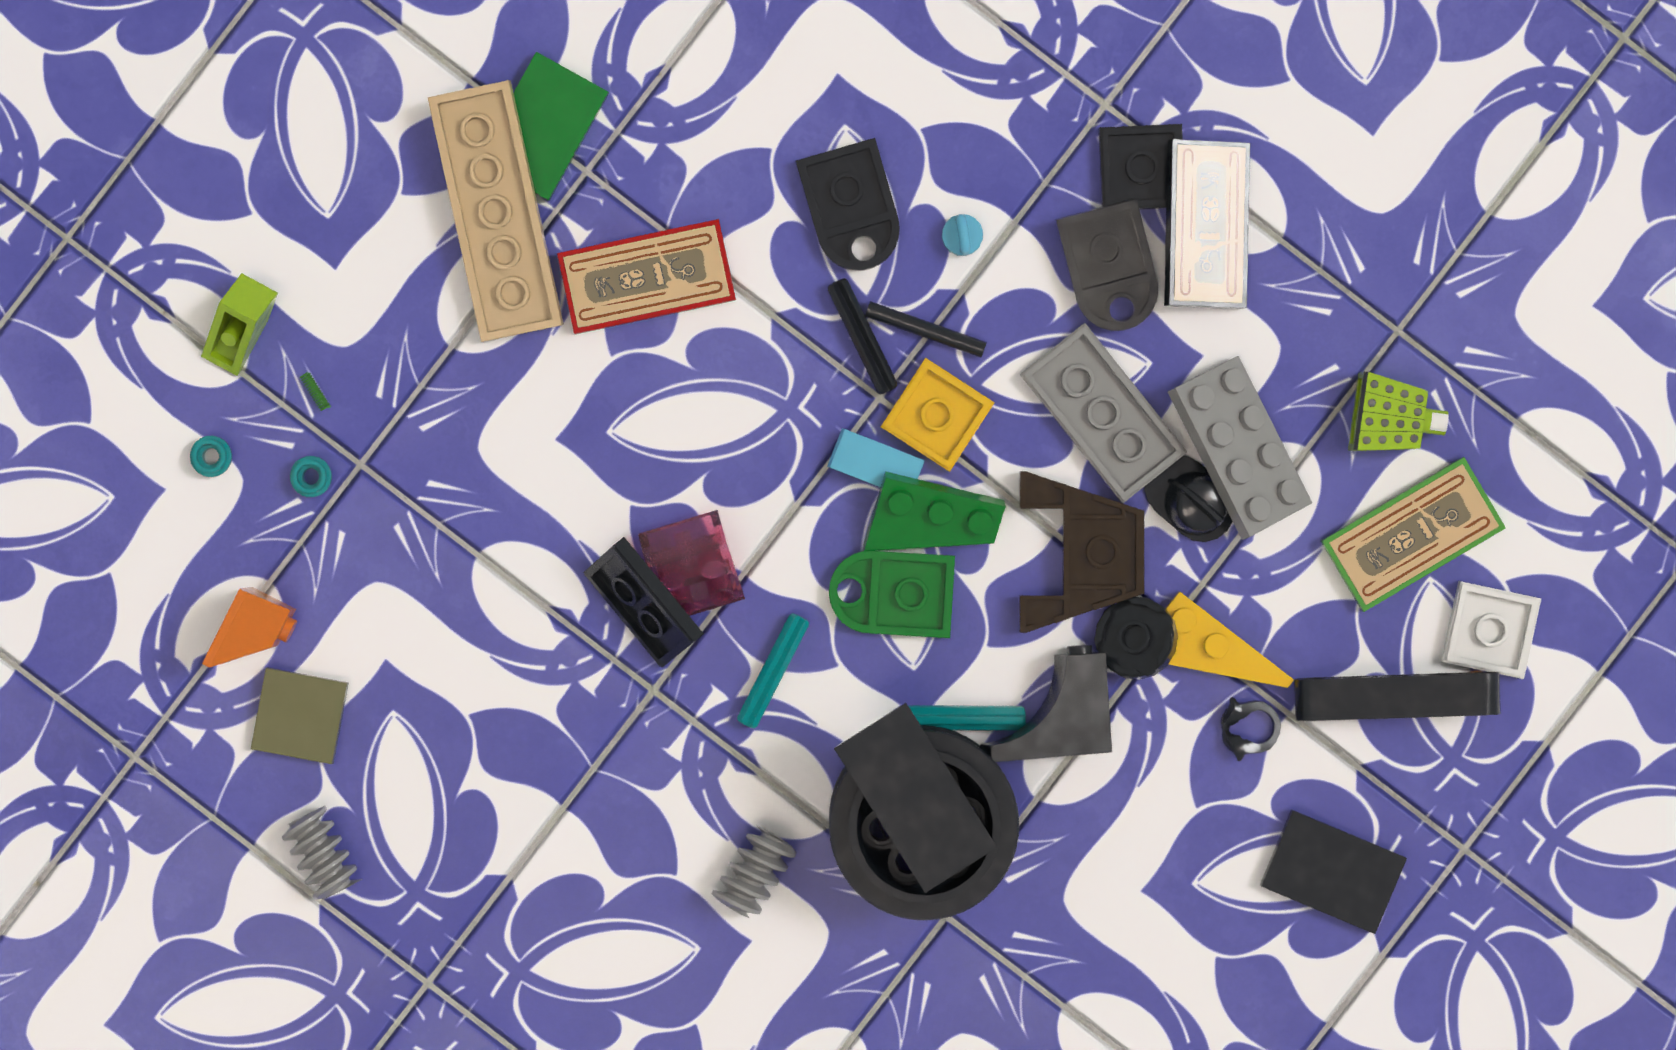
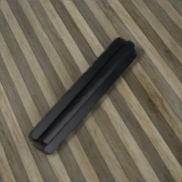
(862, 336)

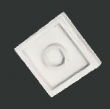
(1491, 630)

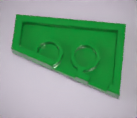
(929, 514)

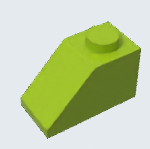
(238, 323)

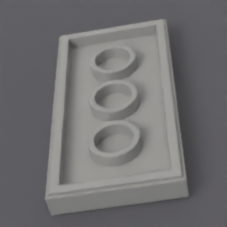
(1103, 413)

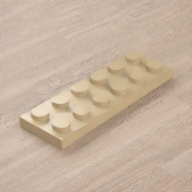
(495, 210)

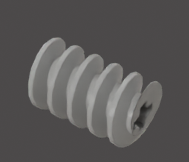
(320, 854)
(755, 872)

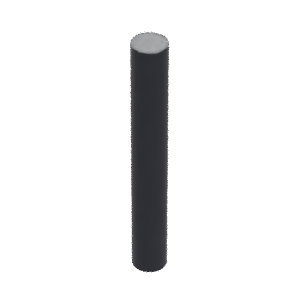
(925, 329)

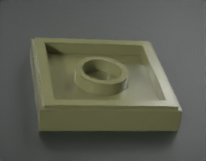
(299, 715)

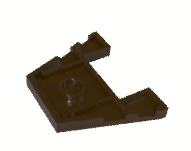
(1099, 552)

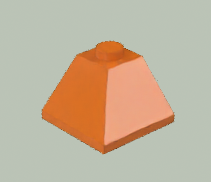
(251, 626)

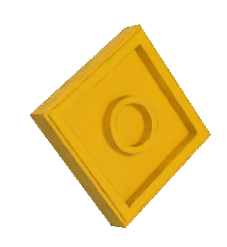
(937, 414)

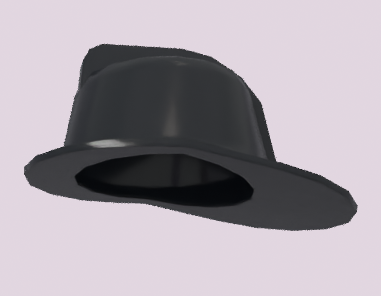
(1189, 500)

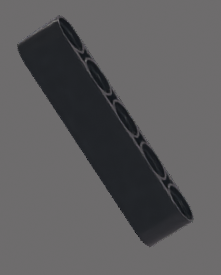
(1397, 696)

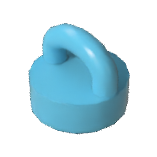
(962, 235)

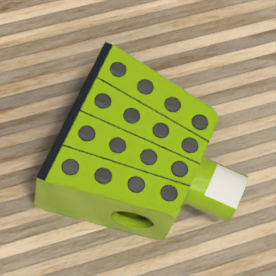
(1391, 415)

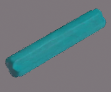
(773, 670)
(970, 717)

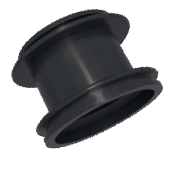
(870, 861)

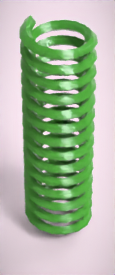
(317, 391)

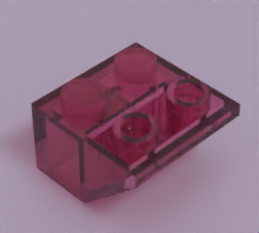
(694, 562)

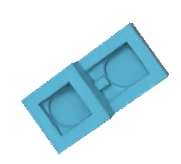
(870, 459)

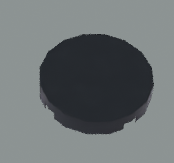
(1136, 638)

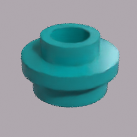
(198, 451)
(298, 481)

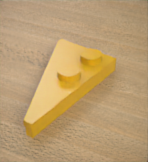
(1215, 649)

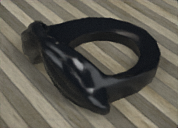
(1238, 711)

